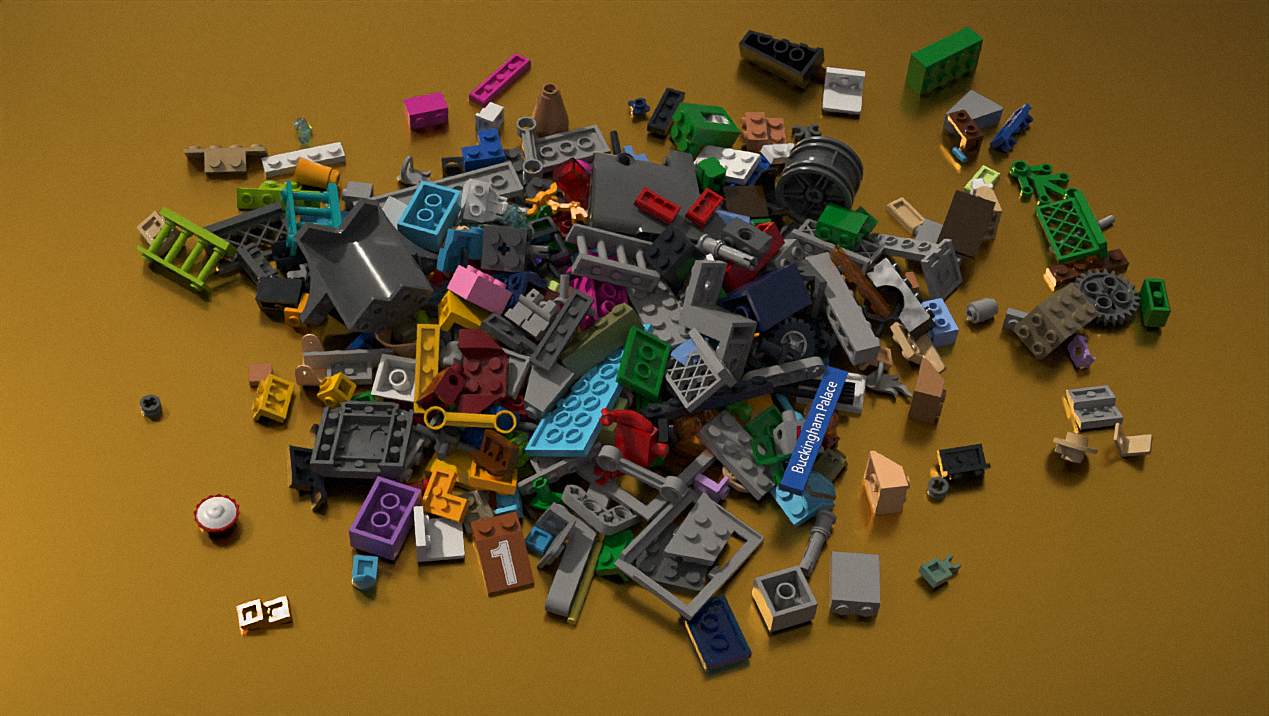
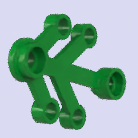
(1022, 171)

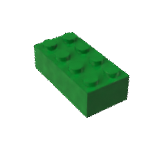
(944, 60)

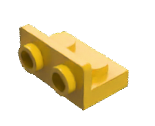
(273, 398)

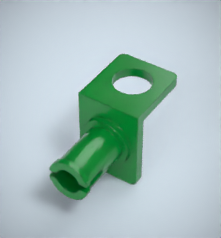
(774, 462)
(546, 497)

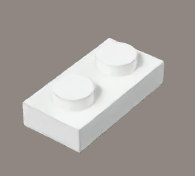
(777, 152)

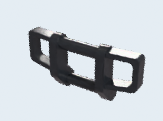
(555, 261)
(878, 321)

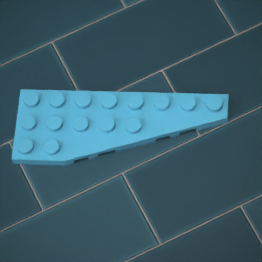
(575, 421)

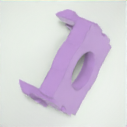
(1080, 342)

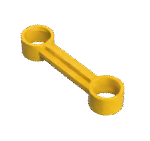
(469, 420)

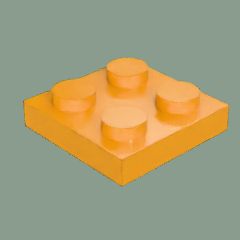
(482, 479)

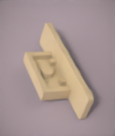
(225, 160)
(915, 350)

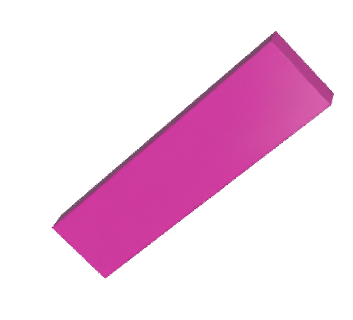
(499, 80)

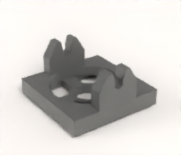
(811, 275)

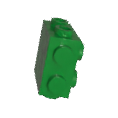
(841, 226)

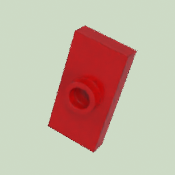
(657, 206)
(704, 207)

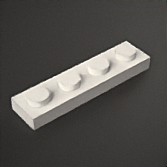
(287, 162)

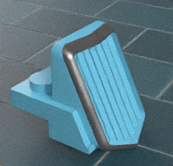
(816, 496)

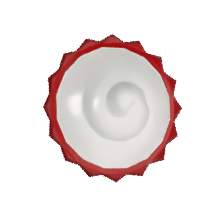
(216, 513)

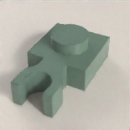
(938, 572)

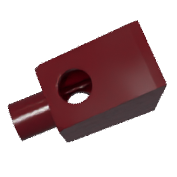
(442, 389)

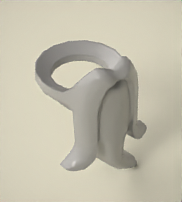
(412, 176)
(886, 383)

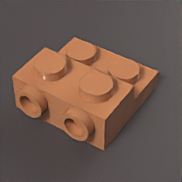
(761, 131)

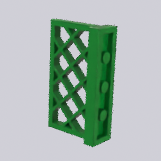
(1086, 224)

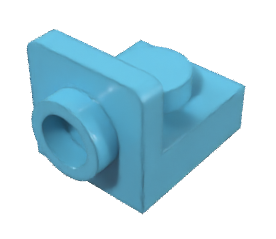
(509, 504)

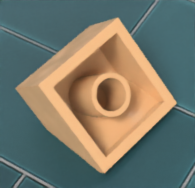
(885, 484)

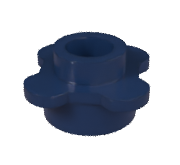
(639, 107)

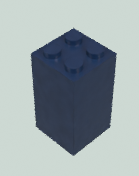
(769, 297)

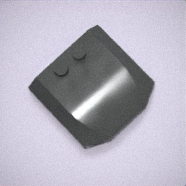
(363, 440)

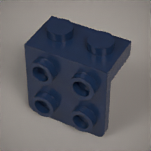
(520, 284)

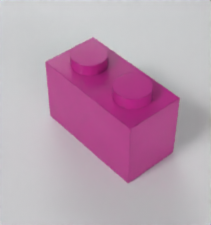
(426, 110)

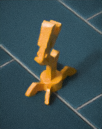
(546, 198)

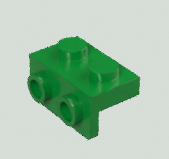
(611, 551)

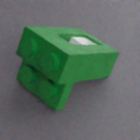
(702, 125)

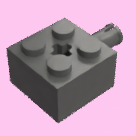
(520, 249)

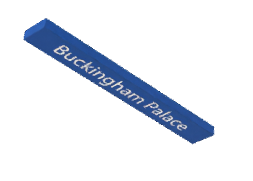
(813, 431)

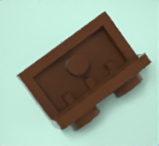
(496, 454)

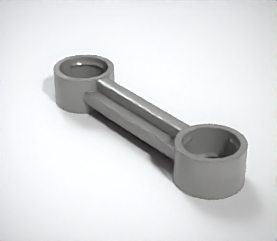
(529, 148)
(612, 459)

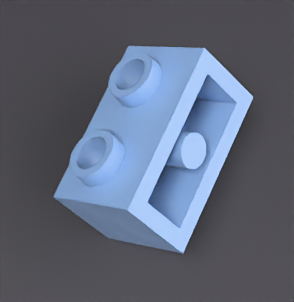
(946, 328)

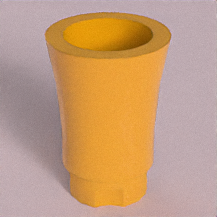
(314, 174)

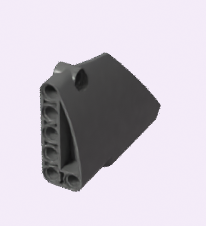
(619, 181)

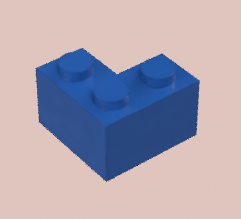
(485, 153)

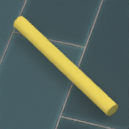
(584, 585)

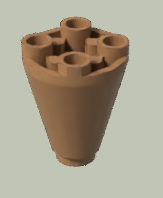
(550, 112)

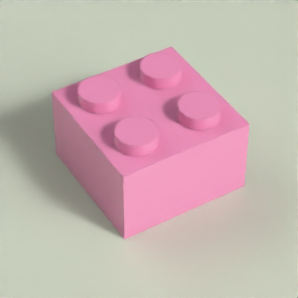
(480, 289)

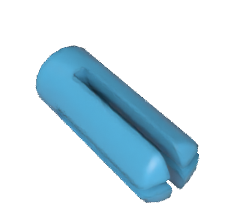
(959, 155)

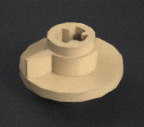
(1073, 447)

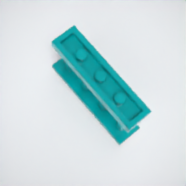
(330, 212)

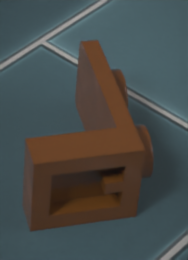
(969, 131)

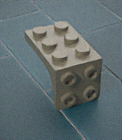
(1055, 320)

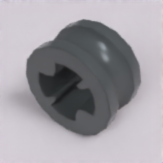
(152, 411)
(941, 482)

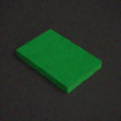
(643, 363)

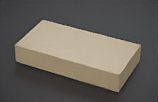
(905, 214)

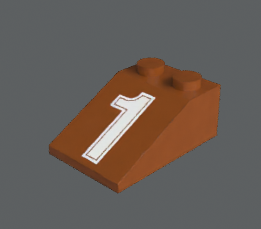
(501, 553)

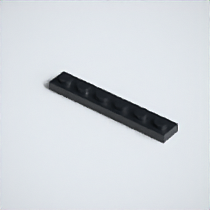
(723, 396)

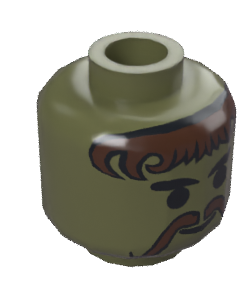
(405, 332)

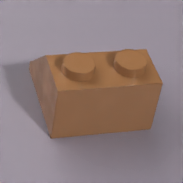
(927, 394)

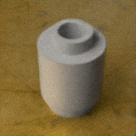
(981, 310)

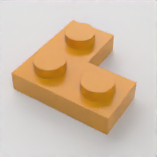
(438, 497)

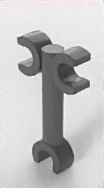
(806, 132)

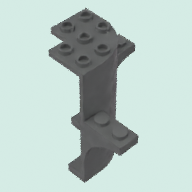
(364, 271)

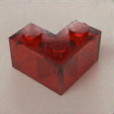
(573, 181)

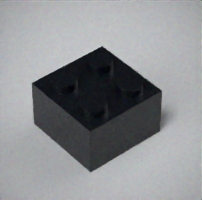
(673, 255)

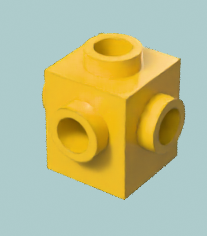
(336, 390)

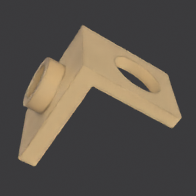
(1132, 444)

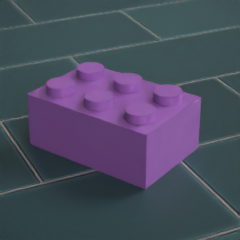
(385, 518)

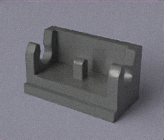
(255, 263)

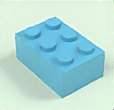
(430, 215)

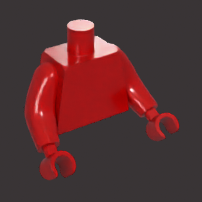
(634, 438)

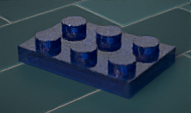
(717, 635)

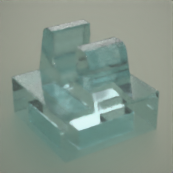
(516, 215)

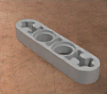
(804, 368)

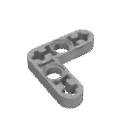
(603, 520)

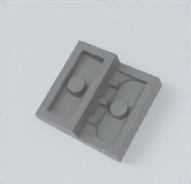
(1094, 407)

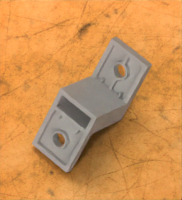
(714, 321)

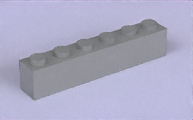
(845, 314)

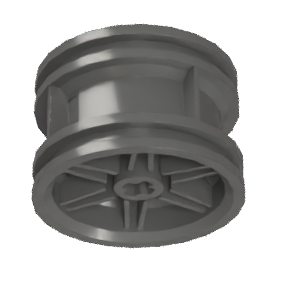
(816, 174)

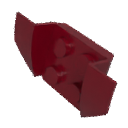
(484, 371)

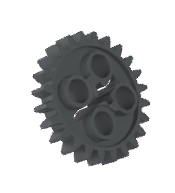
(1109, 295)

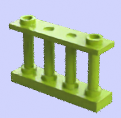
(188, 229)

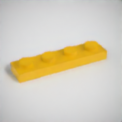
(426, 359)

